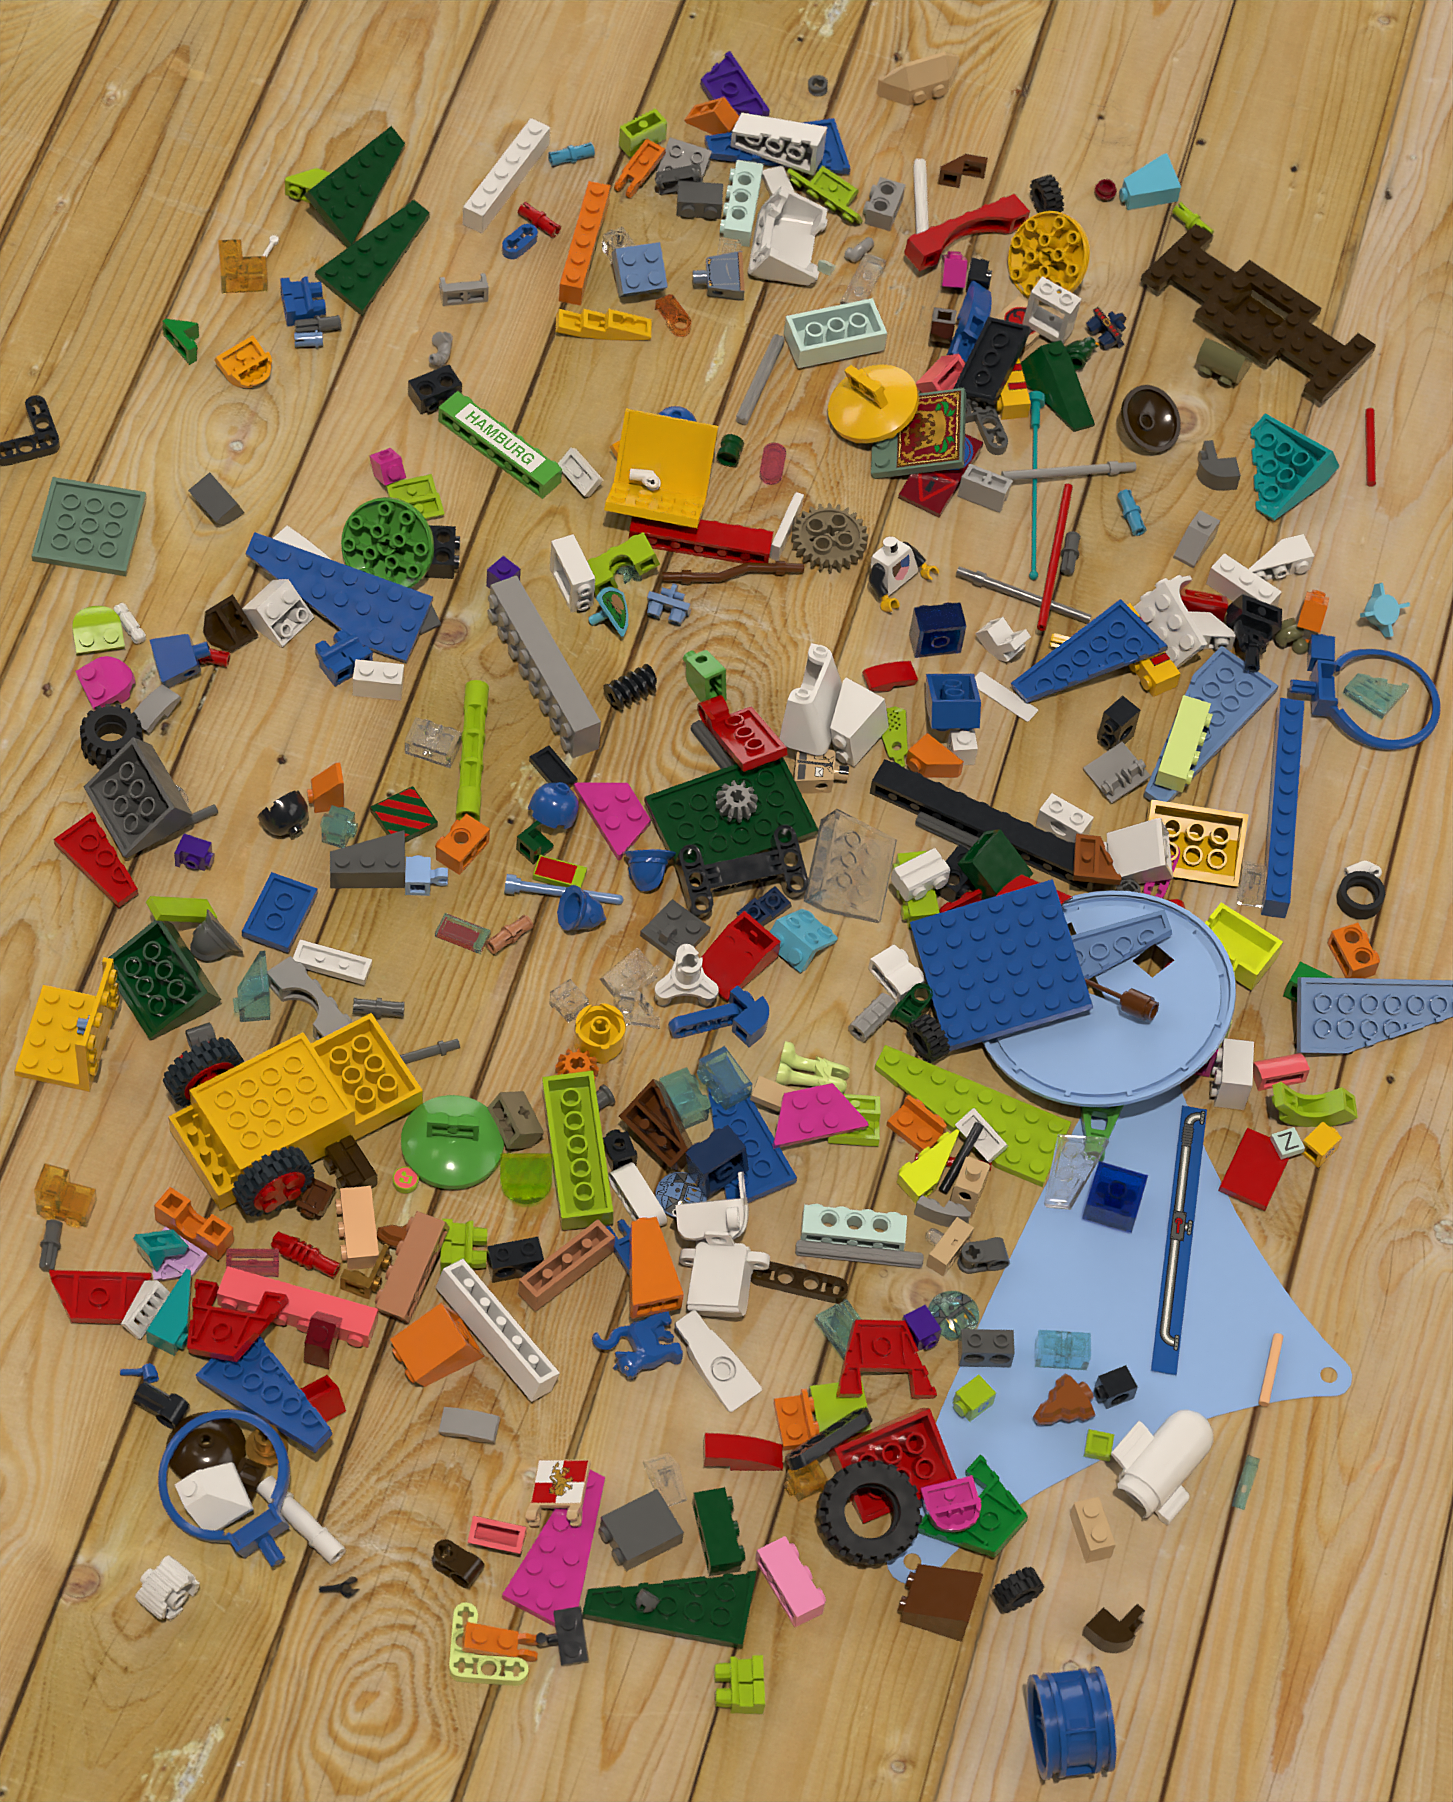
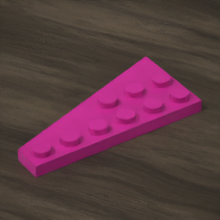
(558, 1560)

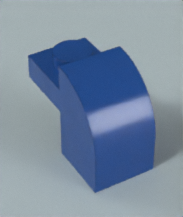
(753, 1016)

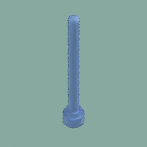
(515, 885)

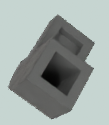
(1217, 473)

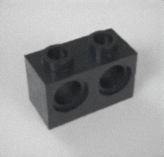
(433, 388)
(444, 556)
(962, 883)
(513, 1258)

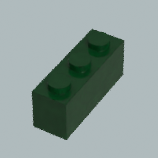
(718, 1531)

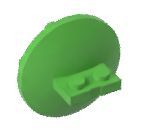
(388, 541)
(451, 1142)

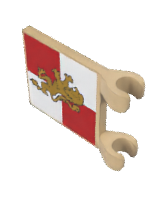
(559, 1486)

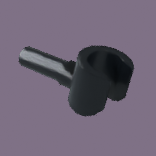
(344, 1587)

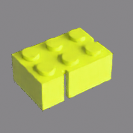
(1247, 944)

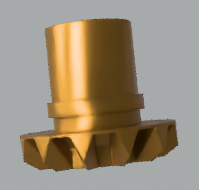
(260, 1448)

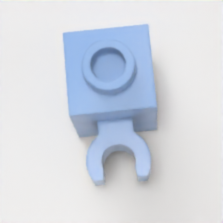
(420, 875)

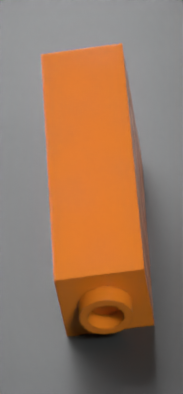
(652, 1272)

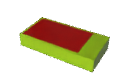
(559, 872)

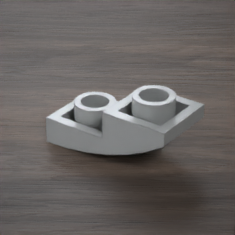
(155, 705)
(933, 1212)
(469, 1423)

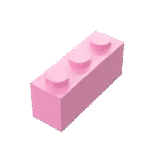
(790, 1581)

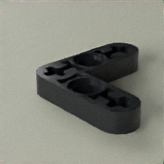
(39, 436)

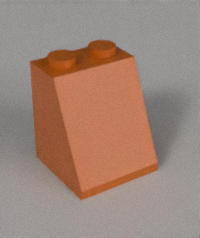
(435, 1346)

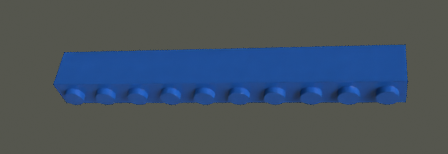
(1283, 807)

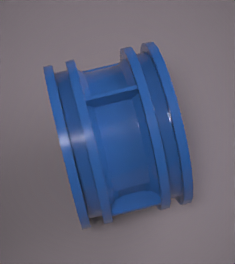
(1071, 1723)

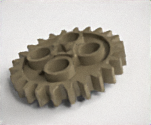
(819, 530)

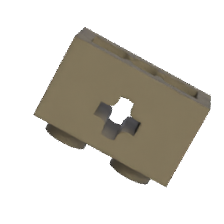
(515, 1120)

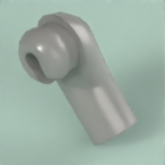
(859, 250)

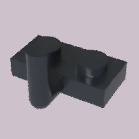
(569, 1636)

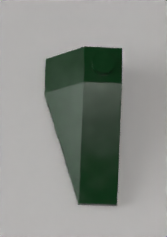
(1053, 374)

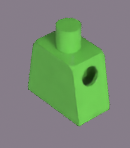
(705, 675)

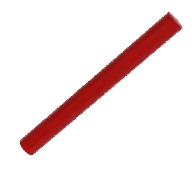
(1370, 447)

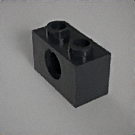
(1118, 723)

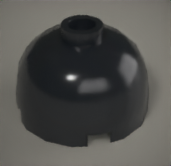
(285, 815)

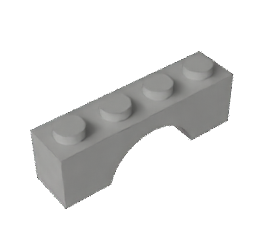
(291, 982)

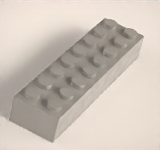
(544, 667)

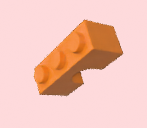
(208, 1234)

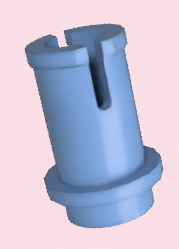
(310, 339)

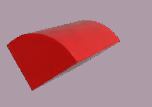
(325, 1397)

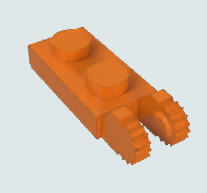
(640, 167)
(497, 1642)

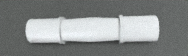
(304, 1523)

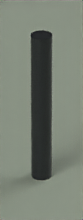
(962, 1154)

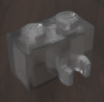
(433, 742)

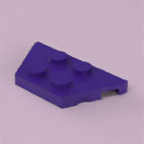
(731, 82)

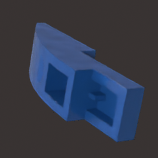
(972, 318)

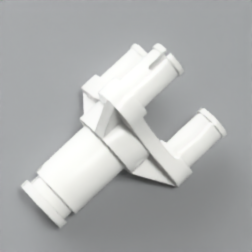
(686, 979)

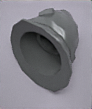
(212, 940)

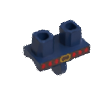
(1112, 335)

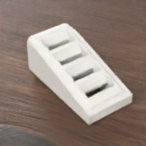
(149, 1292)

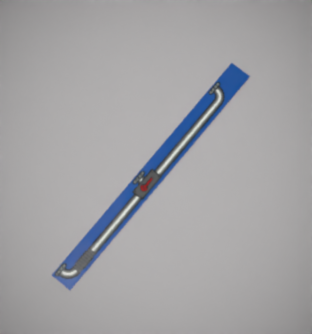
(1179, 1241)

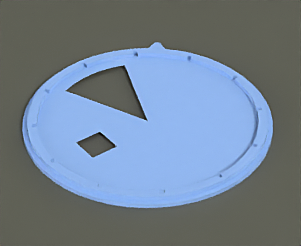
(1110, 1055)

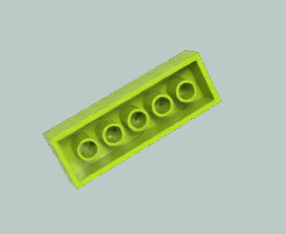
(577, 1150)

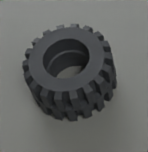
(107, 721)

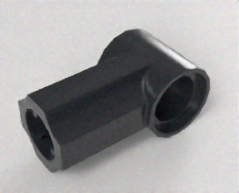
(166, 1408)

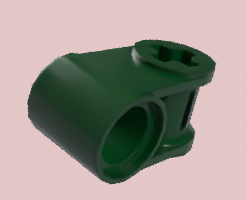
(911, 1008)

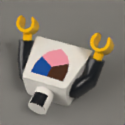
(893, 567)

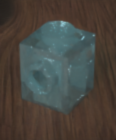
(338, 826)

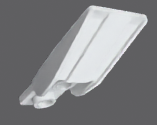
(717, 1363)

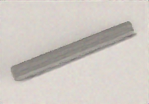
(760, 379)
(859, 1253)

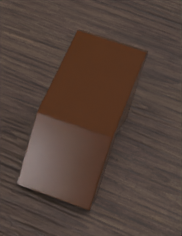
(966, 165)

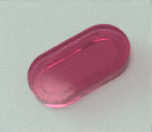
(772, 463)

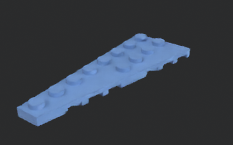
(1116, 942)

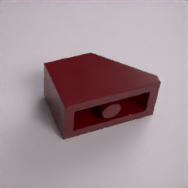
(321, 1339)

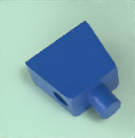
(178, 657)

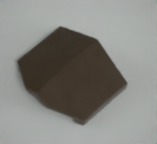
(227, 625)

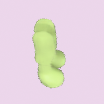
(824, 1070)

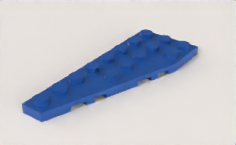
(377, 610)

